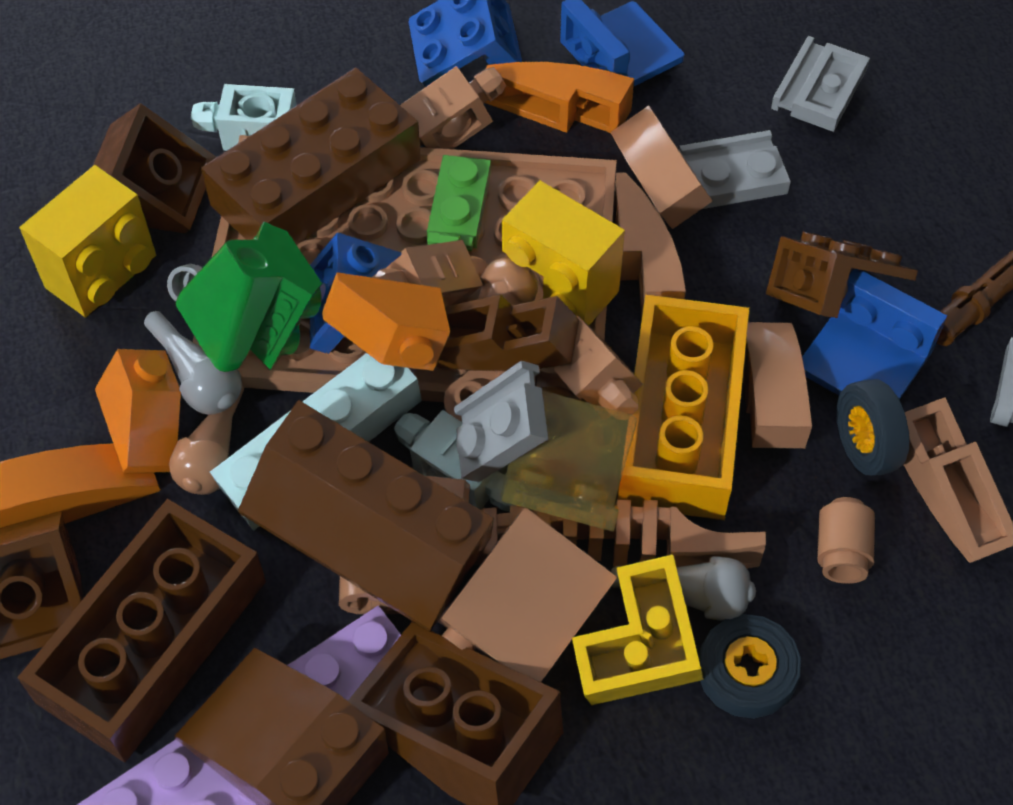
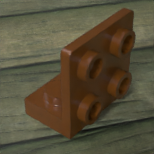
(817, 269)

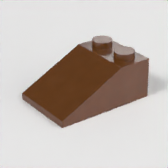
(461, 717)
(284, 736)

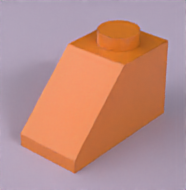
(389, 319)
(141, 408)

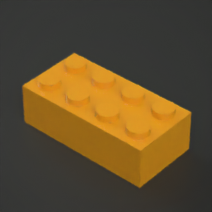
(687, 406)

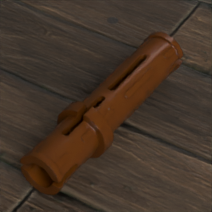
(973, 302)

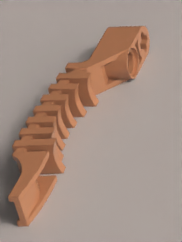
(683, 538)

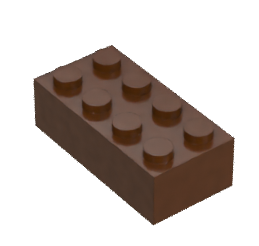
(314, 160)
(144, 629)

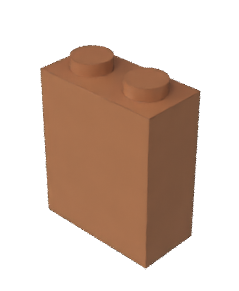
(526, 598)

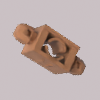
(453, 108)
(440, 266)
(599, 373)

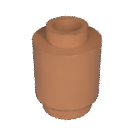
(846, 540)

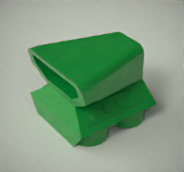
(251, 299)

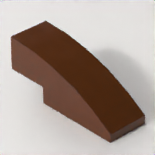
(496, 335)

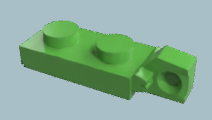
(459, 201)

